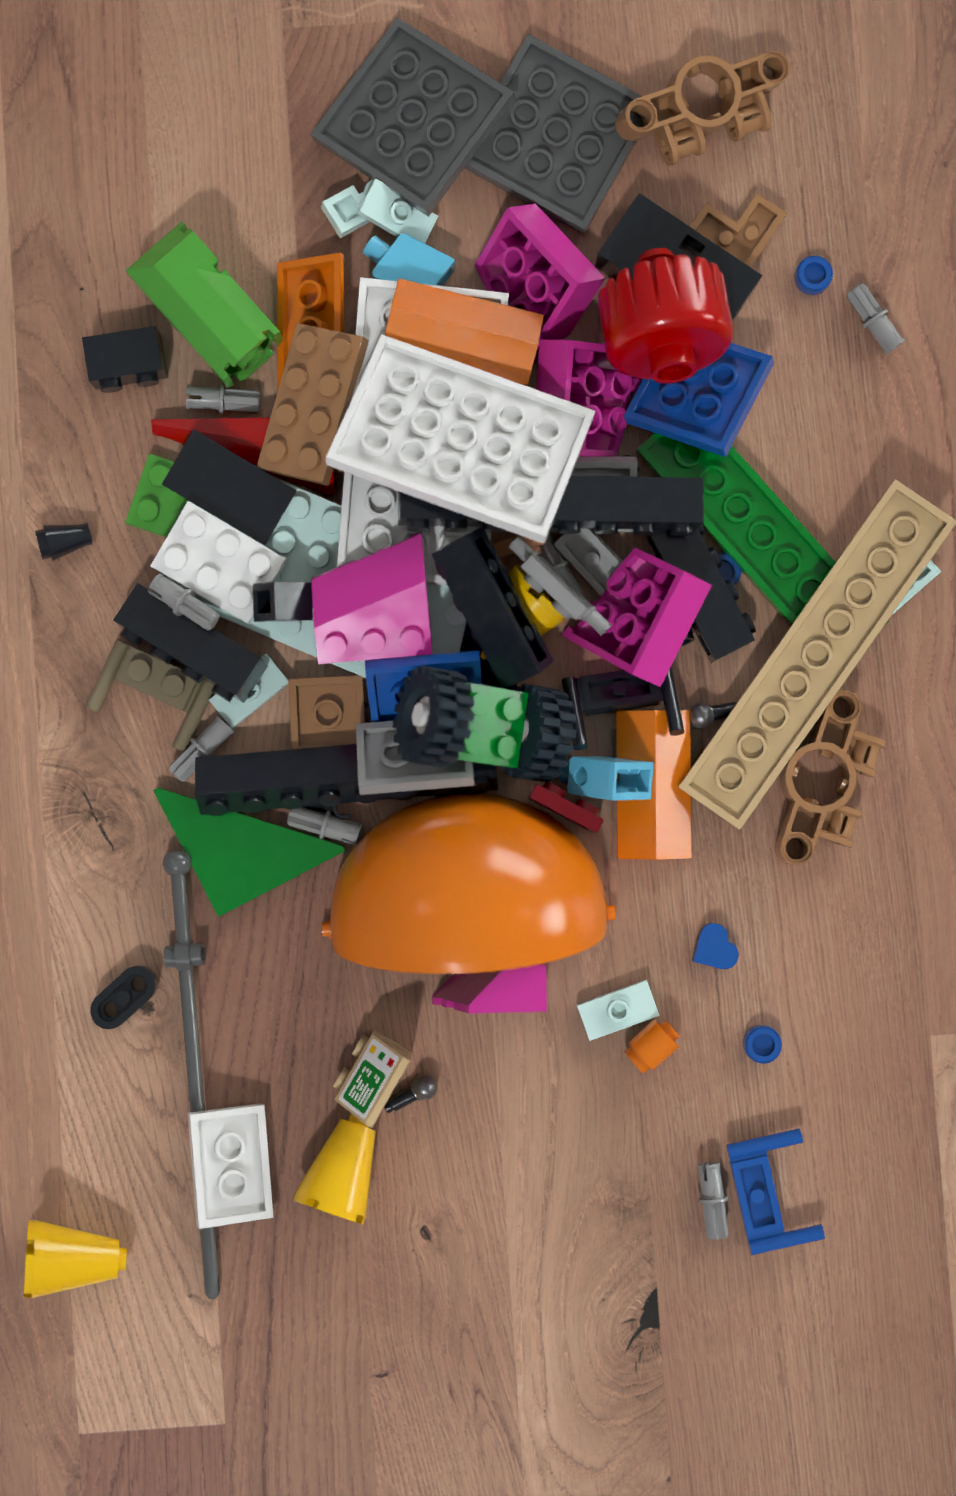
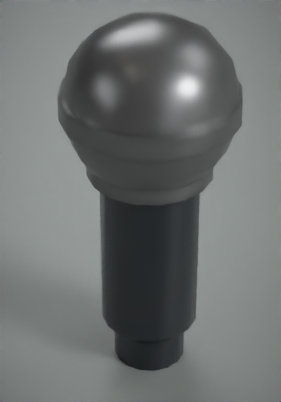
(703, 714)
(422, 1088)

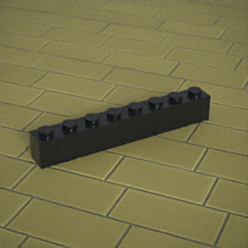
(590, 503)
(300, 779)

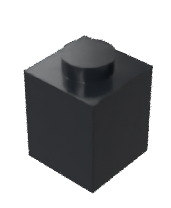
(282, 601)

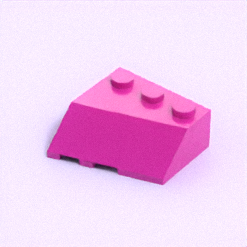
(539, 270)
(585, 377)
(374, 606)
(649, 616)
(496, 991)

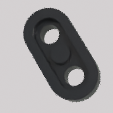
(124, 996)

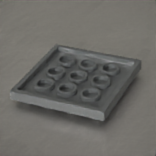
(413, 116)
(557, 136)

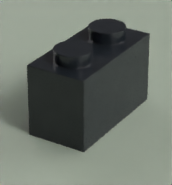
(125, 359)

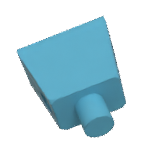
(409, 261)
(598, 777)

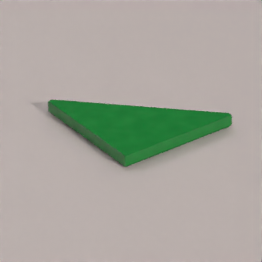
(240, 854)

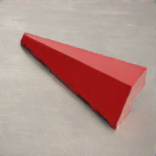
(238, 435)

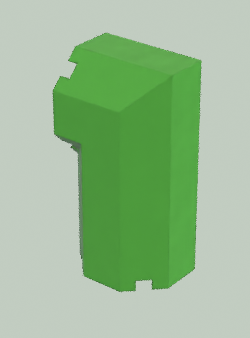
(205, 305)

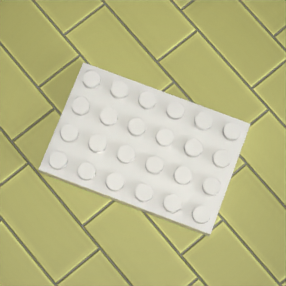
(461, 438)

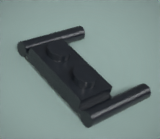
(619, 692)

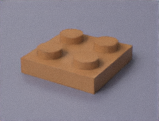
(325, 710)

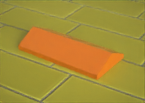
(308, 294)
(466, 329)
(658, 825)

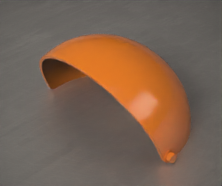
(466, 890)

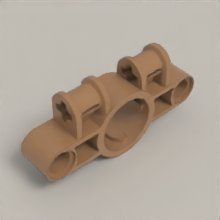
(743, 97)
(854, 754)

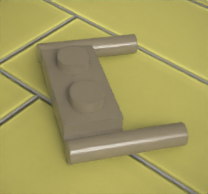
(156, 680)

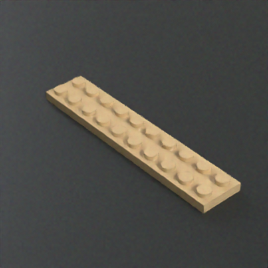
(817, 653)

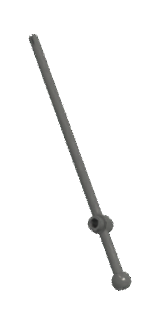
(185, 957)

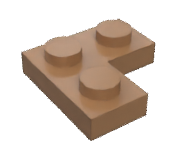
(747, 236)

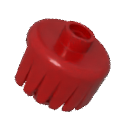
(666, 318)

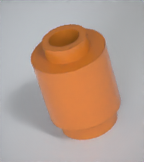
(652, 1045)

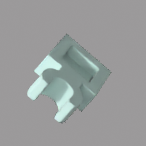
(342, 210)

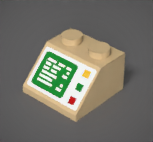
(372, 1077)

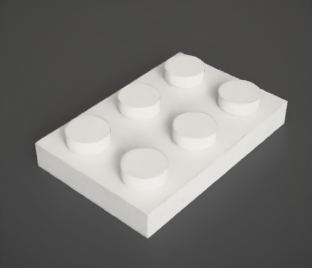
(216, 561)
(230, 1165)

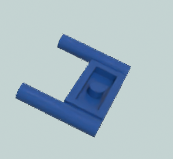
(758, 1194)

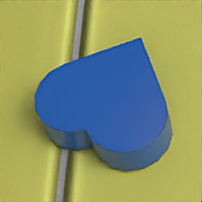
(714, 948)

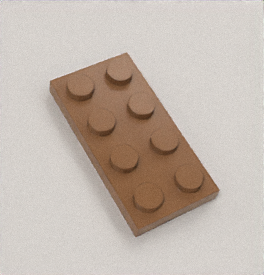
(311, 402)

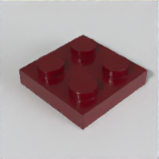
(581, 813)

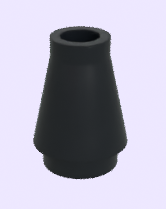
(61, 540)

